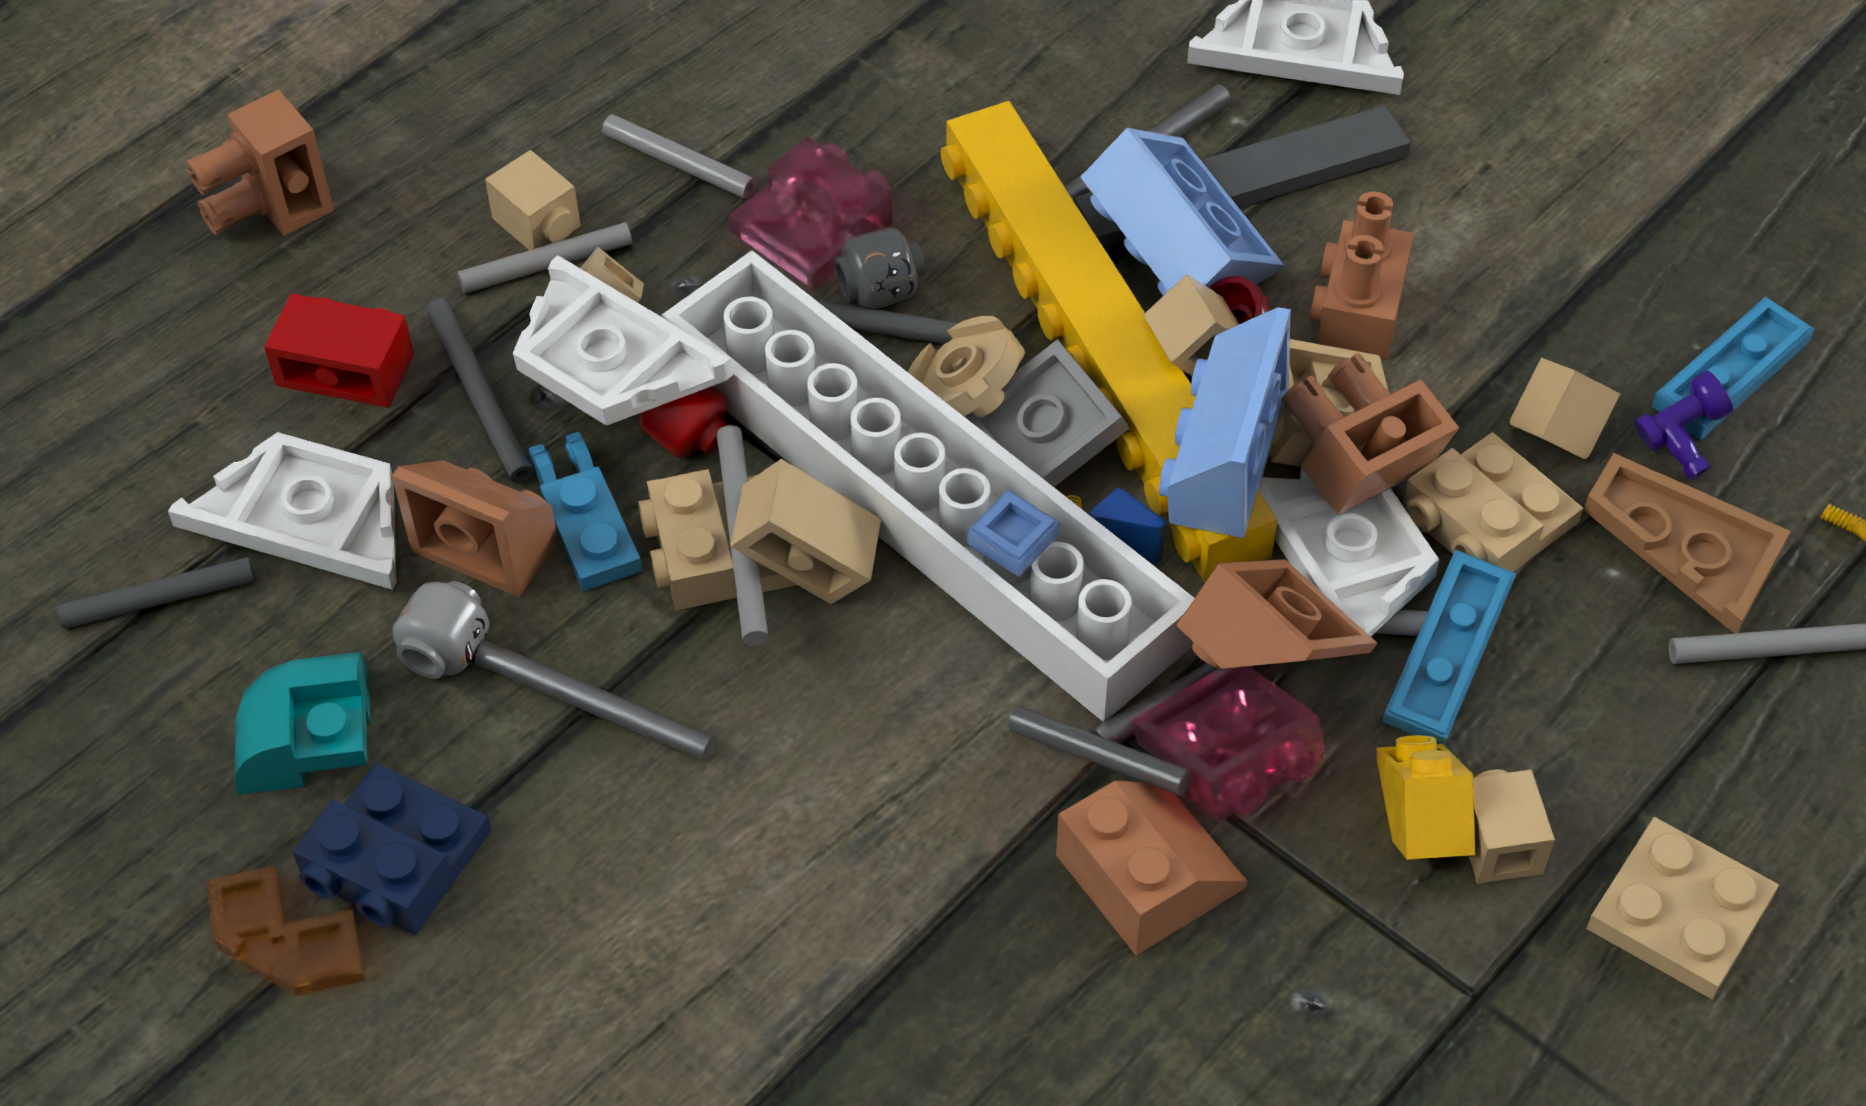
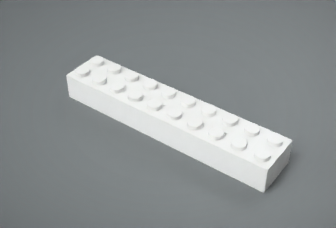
(872, 432)

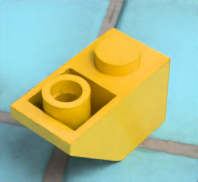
(1427, 798)

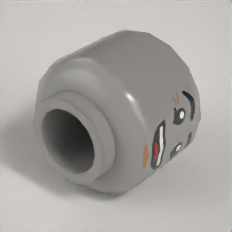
(440, 629)

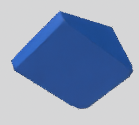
(1132, 524)

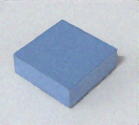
(1013, 533)

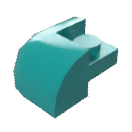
(302, 721)

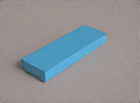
(1741, 359)
(1449, 647)

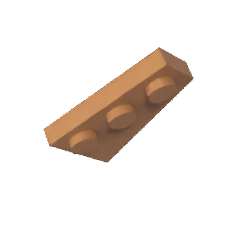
(1689, 537)

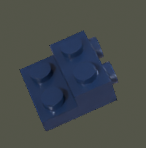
(390, 848)

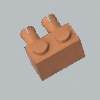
(277, 165)
(1365, 280)
(1376, 445)

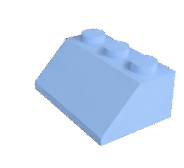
(1175, 212)
(1229, 426)

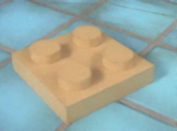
(1682, 907)

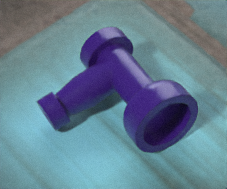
(1667, 427)

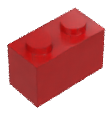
(339, 350)

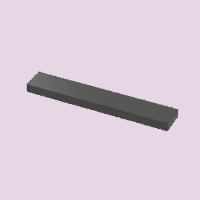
(1289, 162)

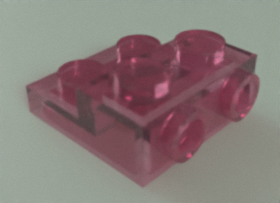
(812, 210)
(1235, 738)

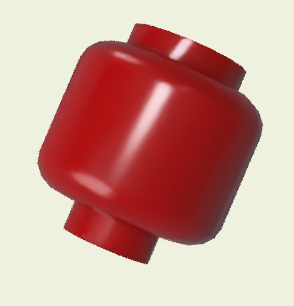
(687, 422)

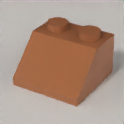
(475, 523)
(1267, 616)
(1144, 861)

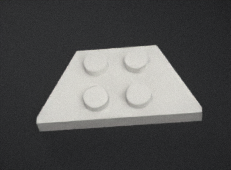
(1301, 41)
(610, 350)
(303, 507)
(1361, 560)

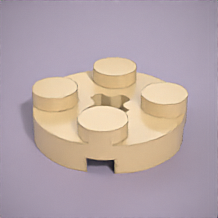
(971, 366)

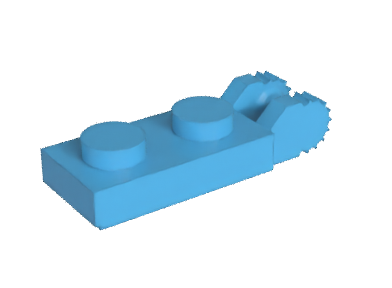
(586, 517)

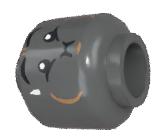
(879, 269)

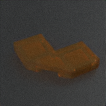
(294, 955)

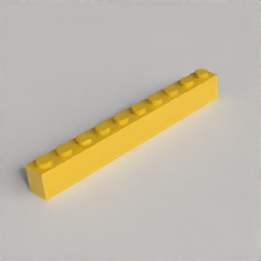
(1087, 310)

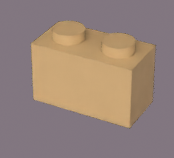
(806, 532)

